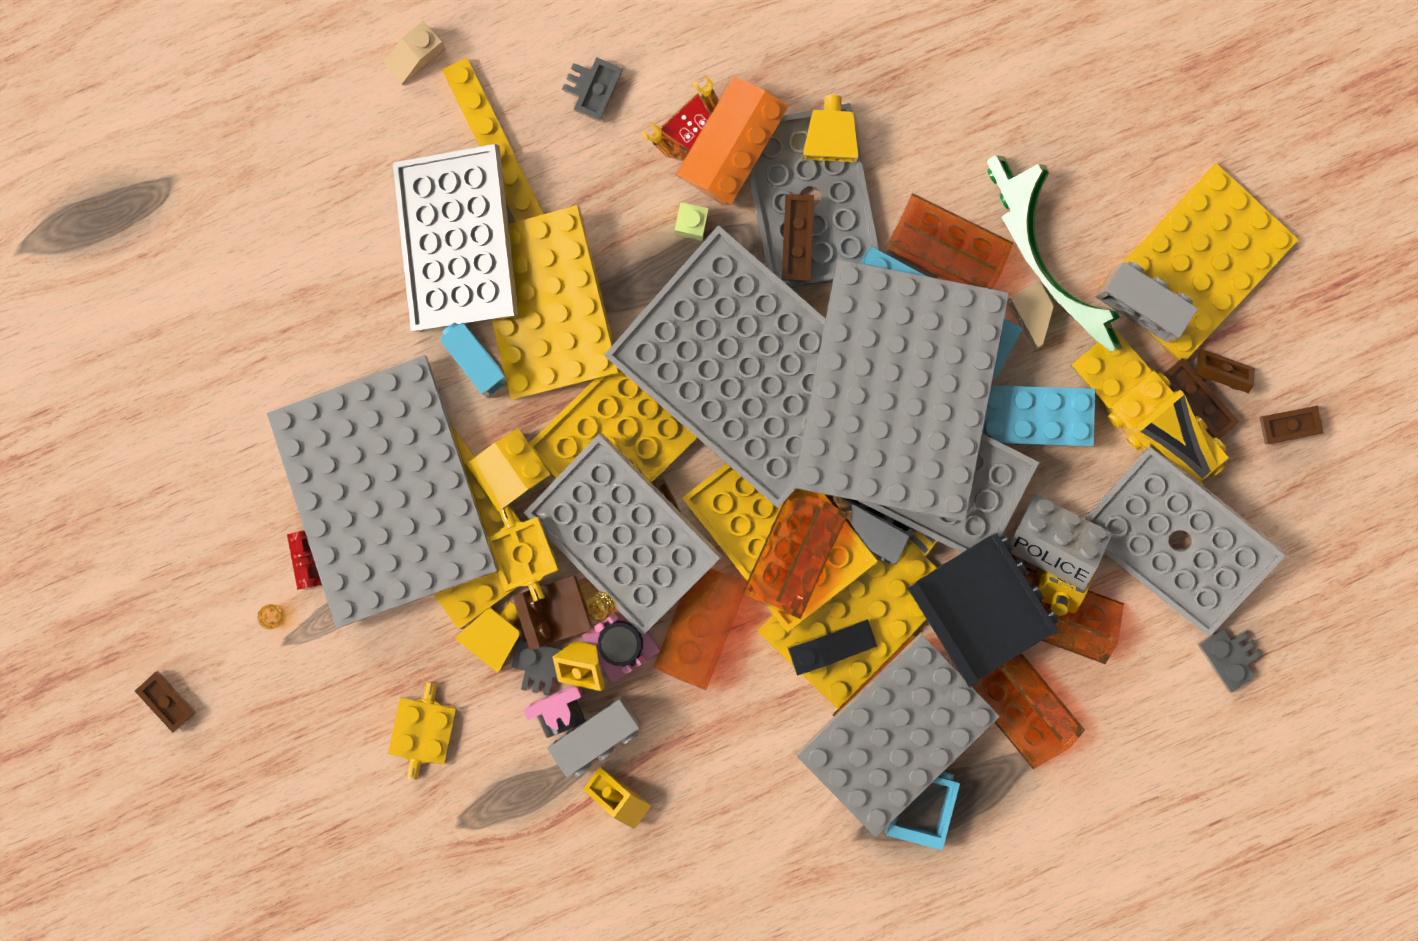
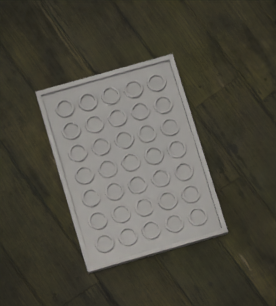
(730, 360)
(900, 390)
(382, 492)

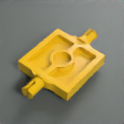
(522, 554)
(421, 730)

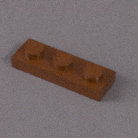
(797, 237)
(1201, 399)

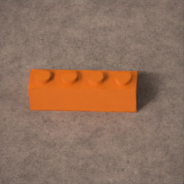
(732, 141)

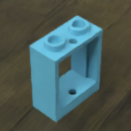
(473, 358)
(923, 837)

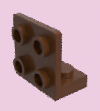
(554, 617)

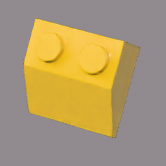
(507, 469)

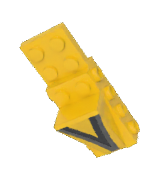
(1149, 410)

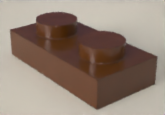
(1225, 371)
(1291, 424)
(165, 701)

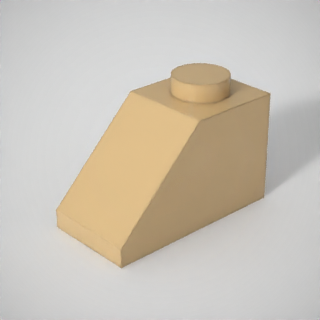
(414, 52)
(1033, 312)

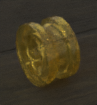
(600, 606)
(280, 616)

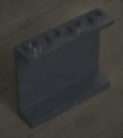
(983, 608)

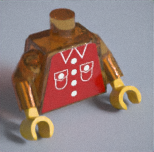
(682, 129)

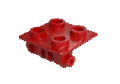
(302, 560)

